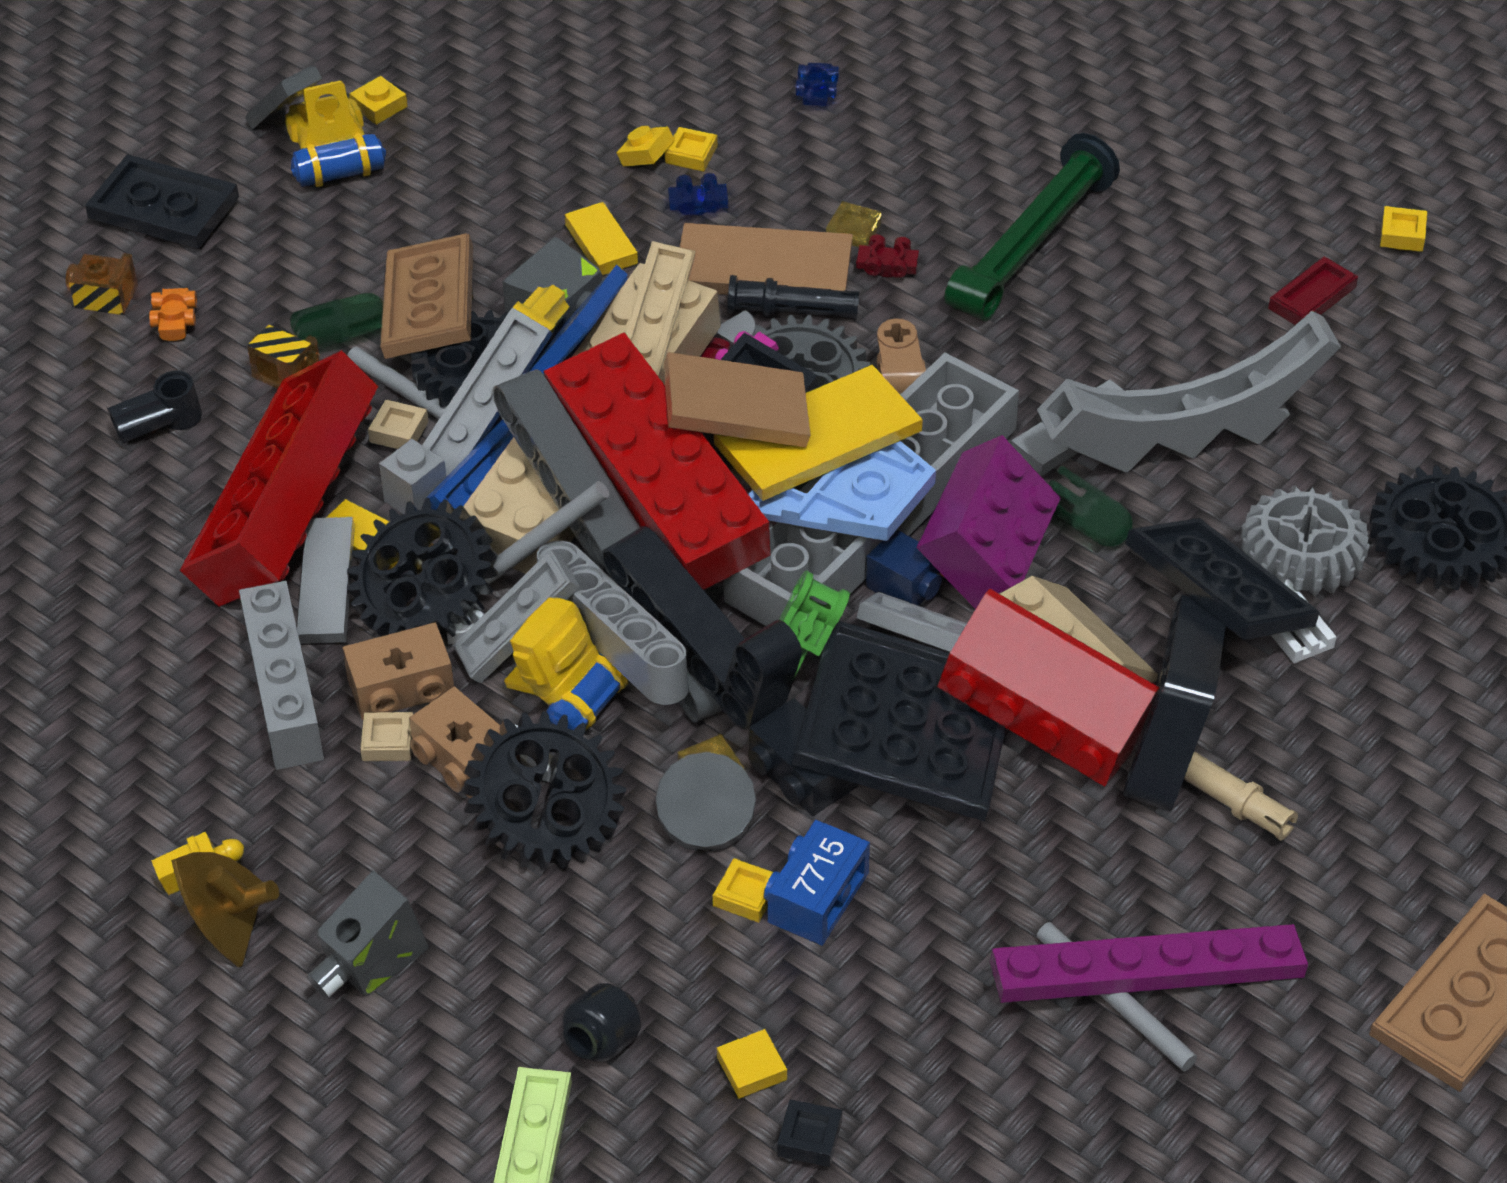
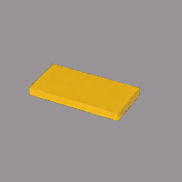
(845, 424)

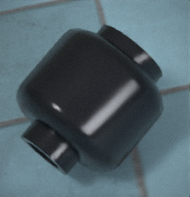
(601, 1022)

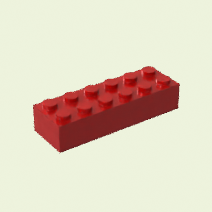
(661, 472)
(280, 479)

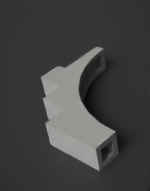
(1186, 417)

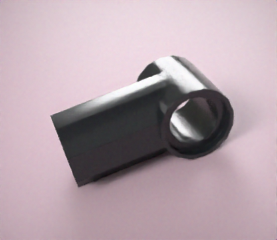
(170, 404)

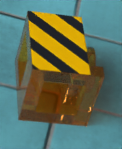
(102, 283)
(280, 354)

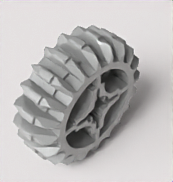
(1332, 532)

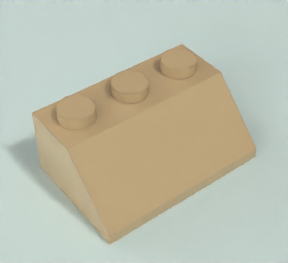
(1068, 613)

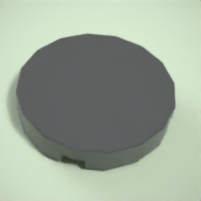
(705, 801)

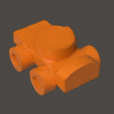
(173, 312)

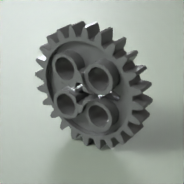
(817, 348)

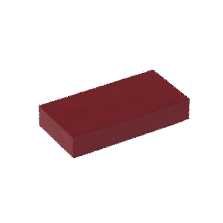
(1313, 291)

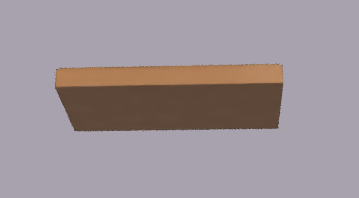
(763, 253)
(427, 296)
(1456, 1002)

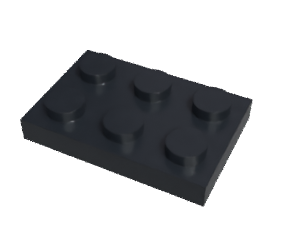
(162, 201)

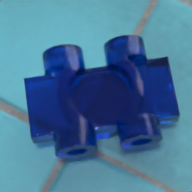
(817, 83)
(698, 199)

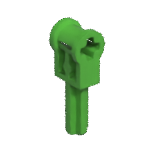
(810, 619)

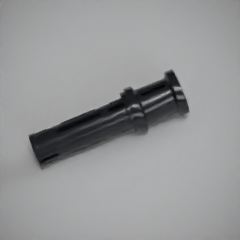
(772, 298)

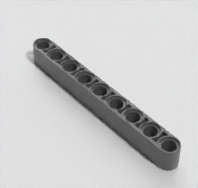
(568, 469)

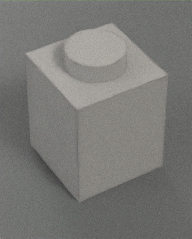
(410, 475)

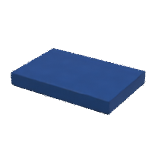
(581, 320)

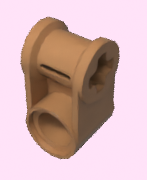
(899, 353)

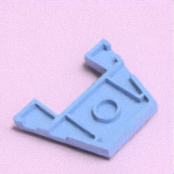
(859, 498)

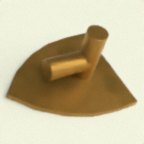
(222, 899)

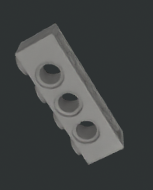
(281, 675)

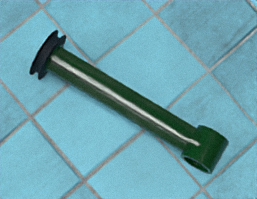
(1086, 166)

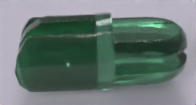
(339, 319)
(1094, 512)

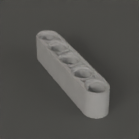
(625, 630)

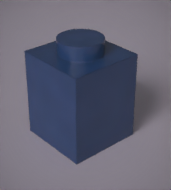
(902, 570)

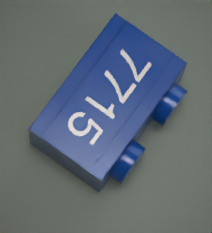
(817, 881)

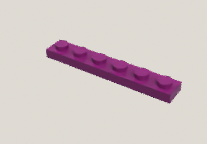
(1147, 963)

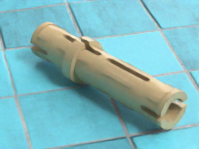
(1243, 798)

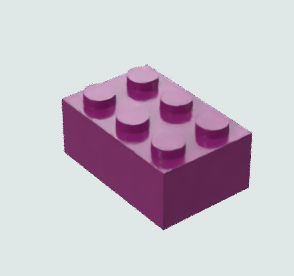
(988, 520)

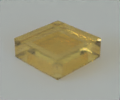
(855, 220)

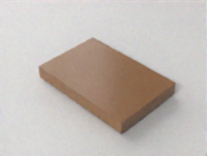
(736, 399)

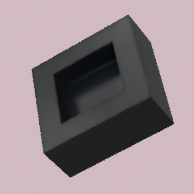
(809, 1133)

